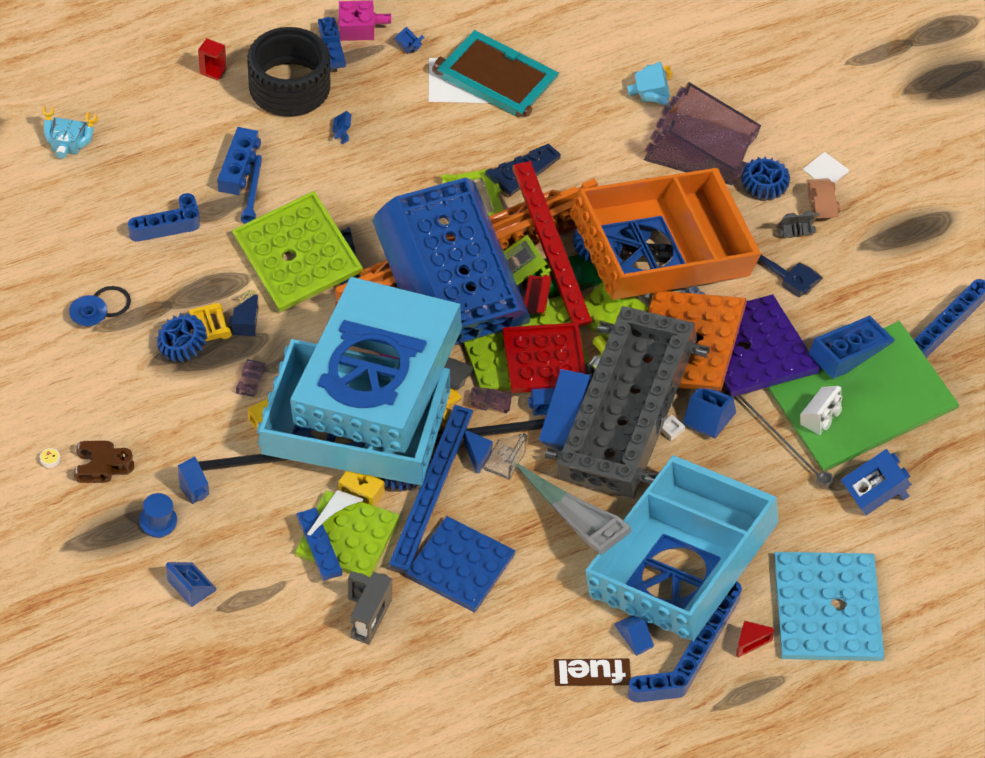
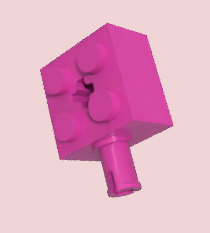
(358, 20)

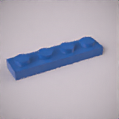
(319, 545)

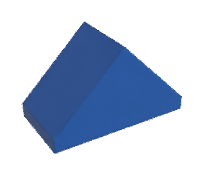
(477, 449)
(635, 634)

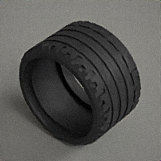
(282, 47)

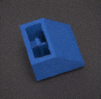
(709, 412)

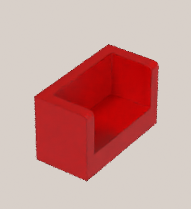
(212, 59)

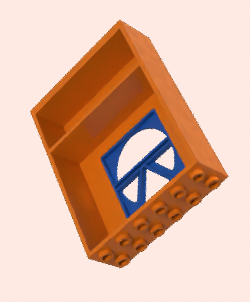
(689, 209)

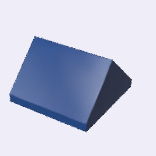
(189, 581)

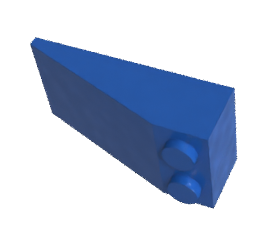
(849, 346)

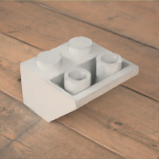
(822, 409)

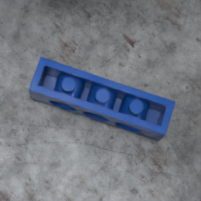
(238, 161)

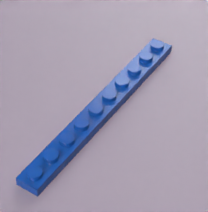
(430, 489)

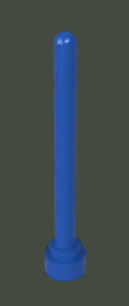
(248, 213)

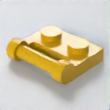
(203, 314)

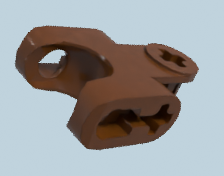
(104, 461)

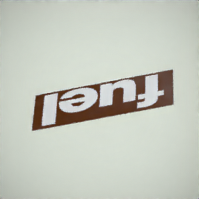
(592, 672)

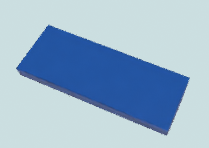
(564, 407)

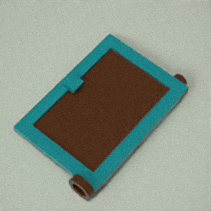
(496, 73)

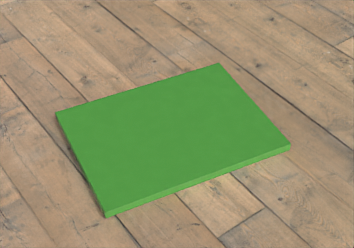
(879, 401)

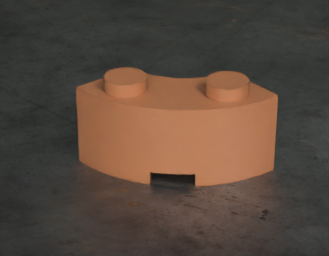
(822, 197)

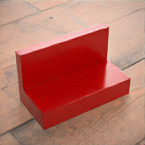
(537, 294)

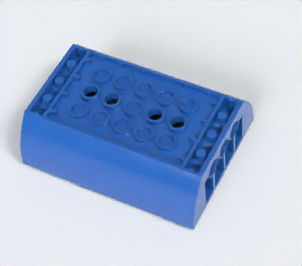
(430, 263)

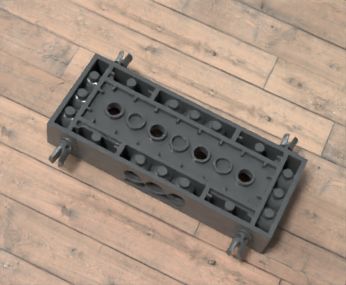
(610, 400)

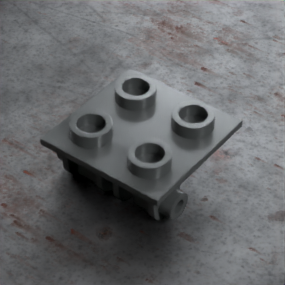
(802, 222)

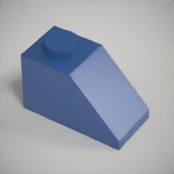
(192, 480)

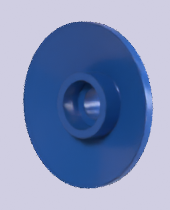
(88, 305)

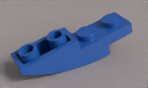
(330, 35)

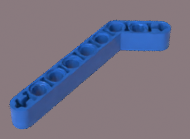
(951, 317)
(643, 687)

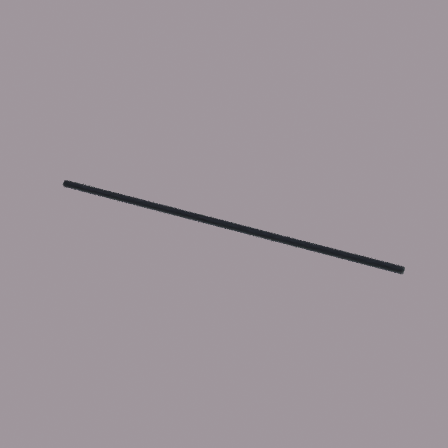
(260, 458)

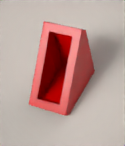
(753, 637)

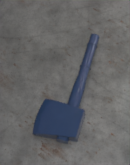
(798, 280)

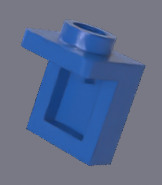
(408, 40)

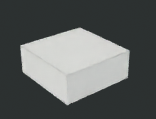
(672, 428)

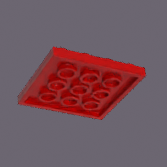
(539, 353)

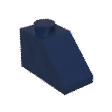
(245, 317)

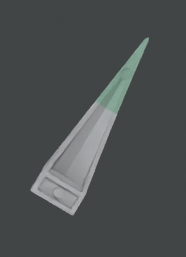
(592, 524)

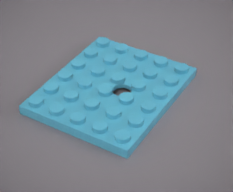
(808, 621)

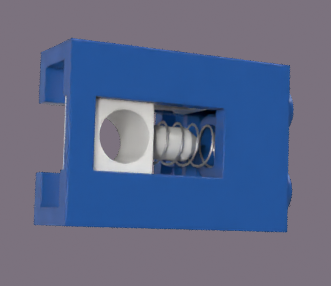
(878, 490)

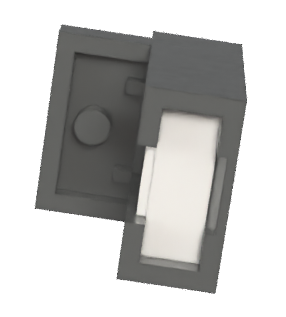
(372, 599)

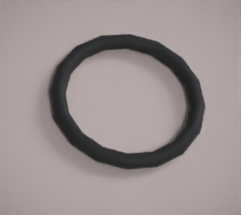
(121, 290)

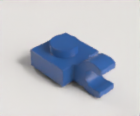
(341, 125)

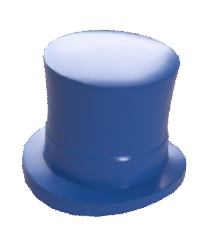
(158, 516)

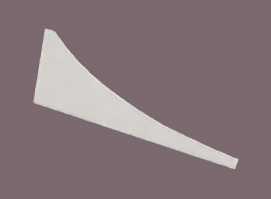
(338, 501)

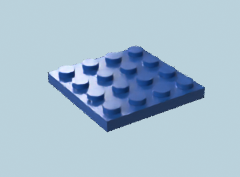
(460, 564)

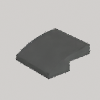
(458, 372)

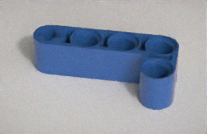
(167, 222)

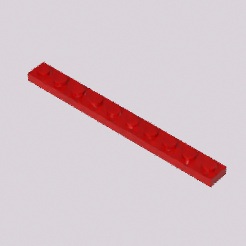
(551, 244)

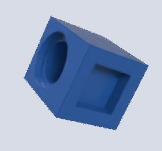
(540, 400)

